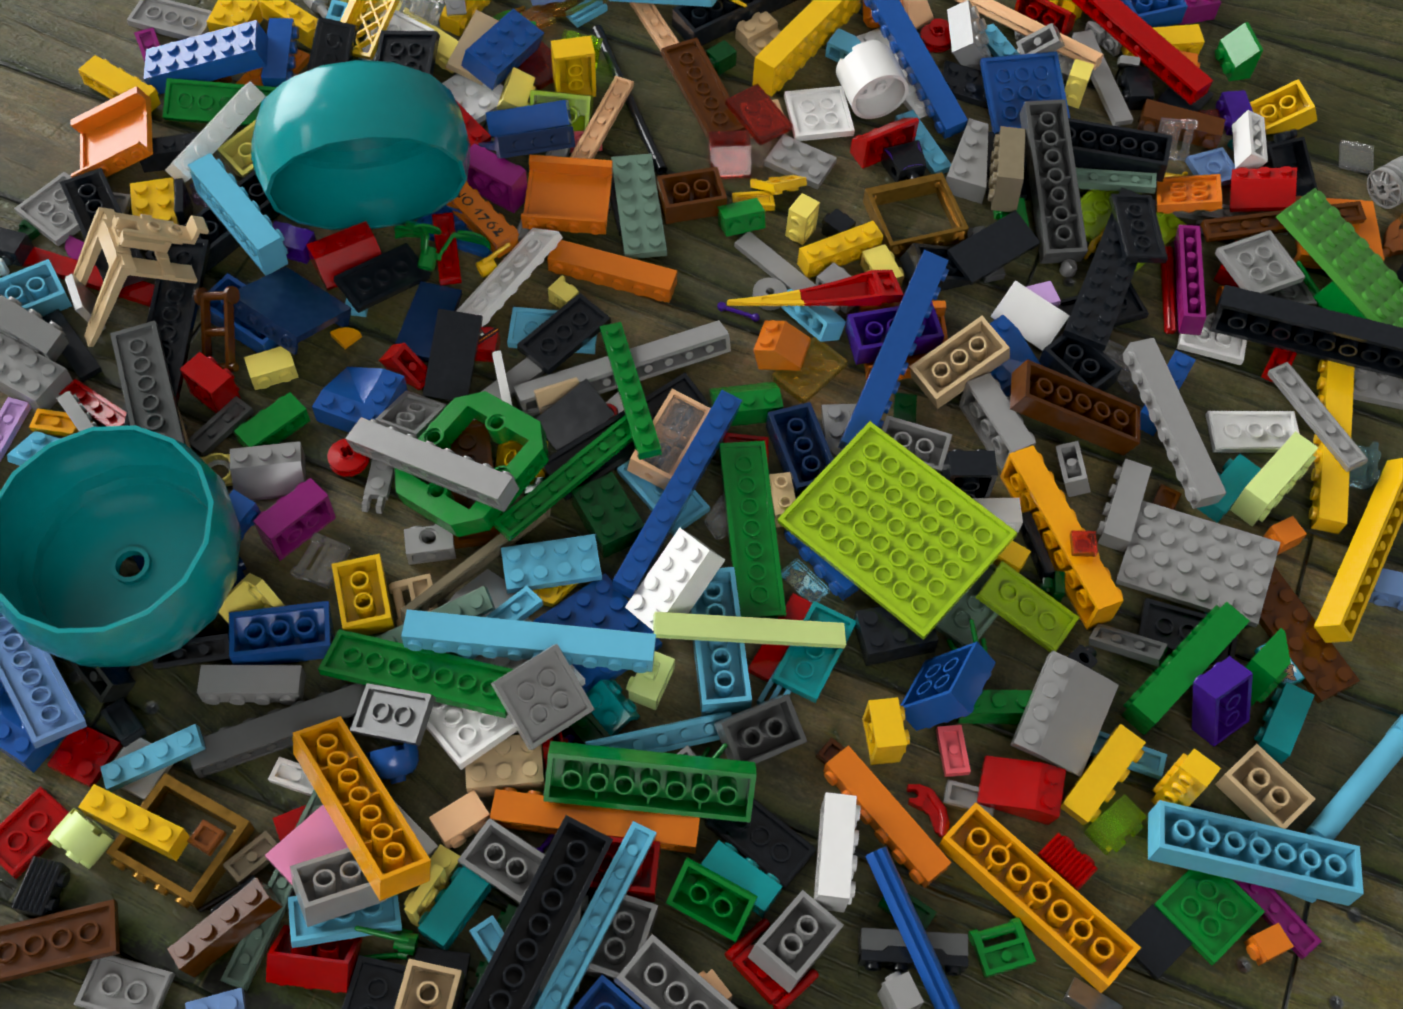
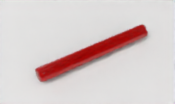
(1168, 293)

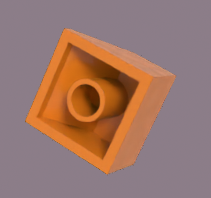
(781, 346)

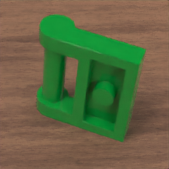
(1002, 956)

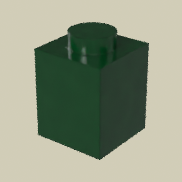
(722, 57)

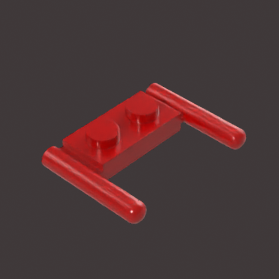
(761, 981)

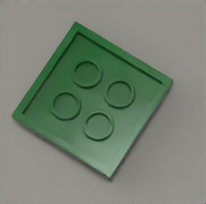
(1209, 912)

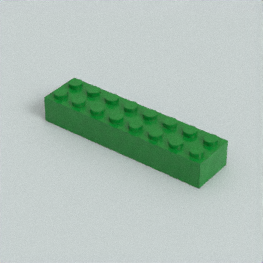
(650, 781)

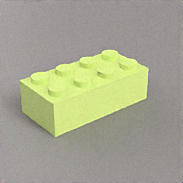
(1275, 479)

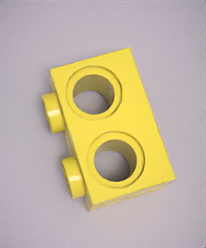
(802, 219)

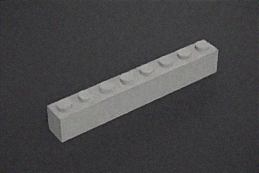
(1173, 423)
(433, 464)

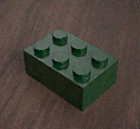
(607, 514)

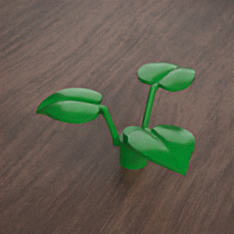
(428, 254)

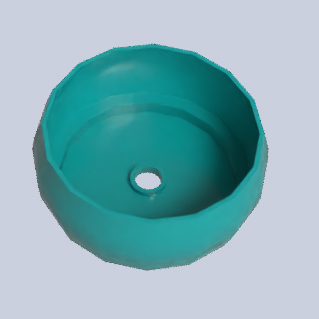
(360, 145)
(86, 509)

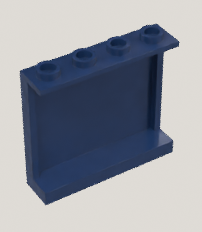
(289, 308)

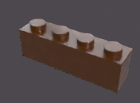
(1208, 130)
(224, 928)

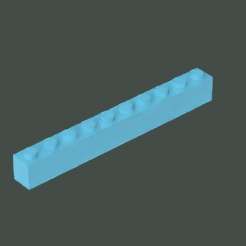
(527, 639)

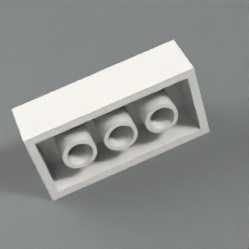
(675, 578)
(835, 851)

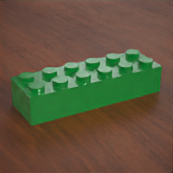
(1183, 667)

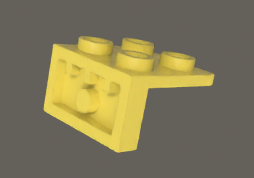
(249, 595)

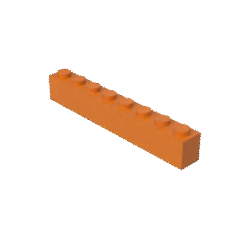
(531, 813)

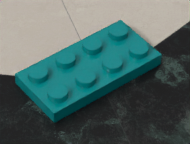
(806, 668)

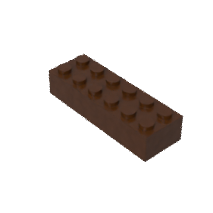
(1075, 407)

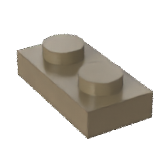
(250, 858)

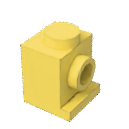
(561, 292)

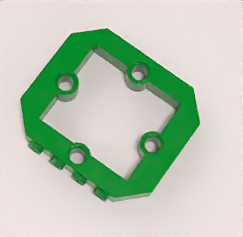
(503, 424)

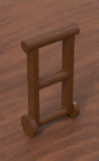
(230, 296)

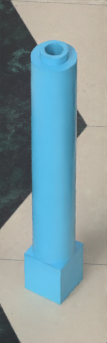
(1360, 784)

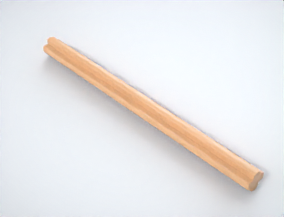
(1027, 26)

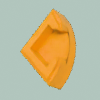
(346, 336)

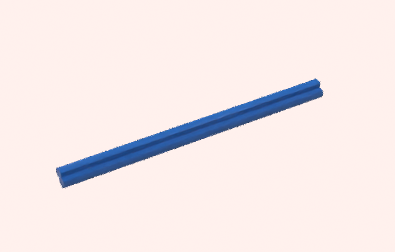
(912, 930)

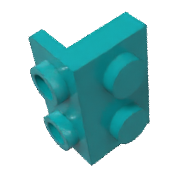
(611, 706)

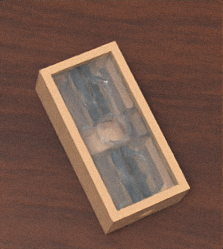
(675, 428)

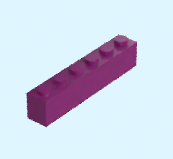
(1189, 280)

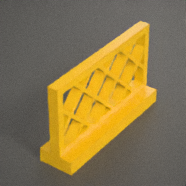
(355, 15)

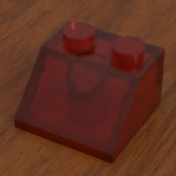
(730, 153)

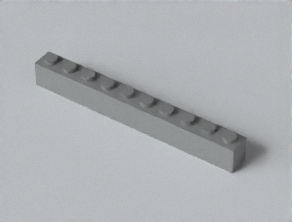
(649, 359)

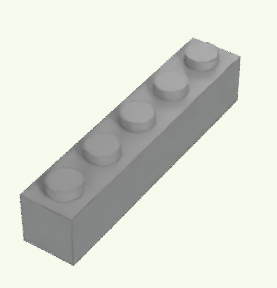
(76, 411)

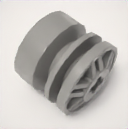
(1386, 184)

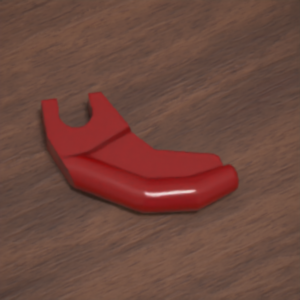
(931, 805)

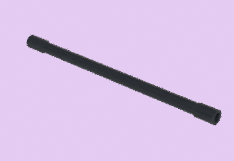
(658, 161)

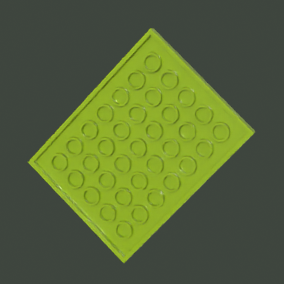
(897, 529)

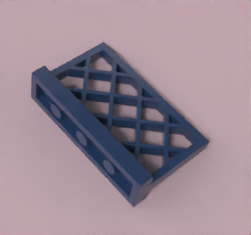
(532, 142)

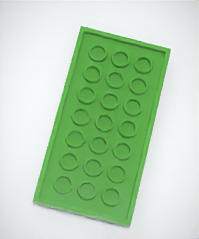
(1345, 257)

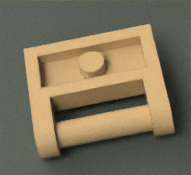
(416, 586)

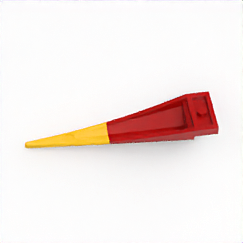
(859, 290)

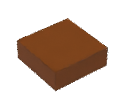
(206, 837)

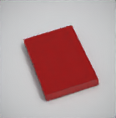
(27, 830)

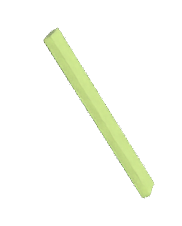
(749, 630)

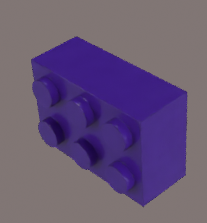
(1221, 701)

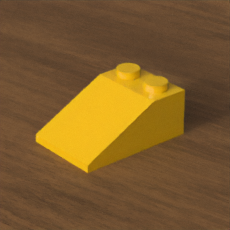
(1285, 108)

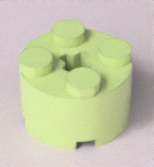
(81, 838)

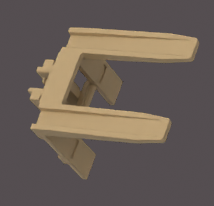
(116, 235)

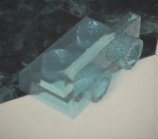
(1367, 474)

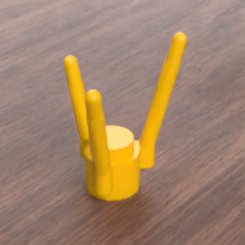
(488, 264)

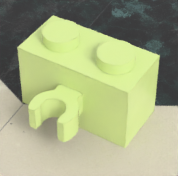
(649, 686)

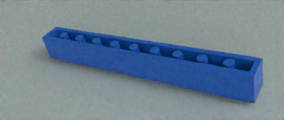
(919, 66)
(897, 345)
(676, 495)

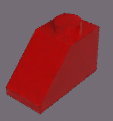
(404, 361)

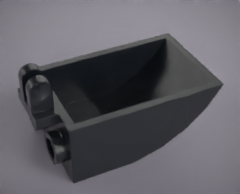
(1292, 152)

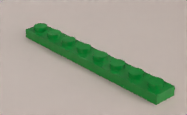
(630, 391)
(564, 480)

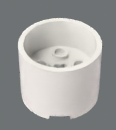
(872, 80)

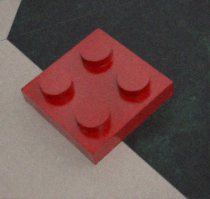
(83, 755)

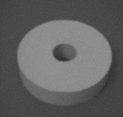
(768, 285)

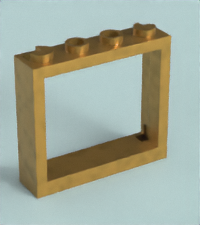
(910, 189)
(205, 885)

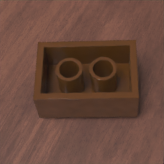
(690, 194)

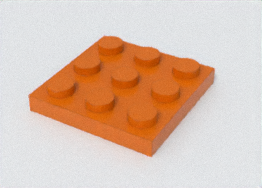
(1189, 193)

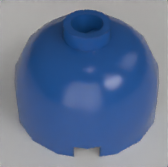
(394, 762)

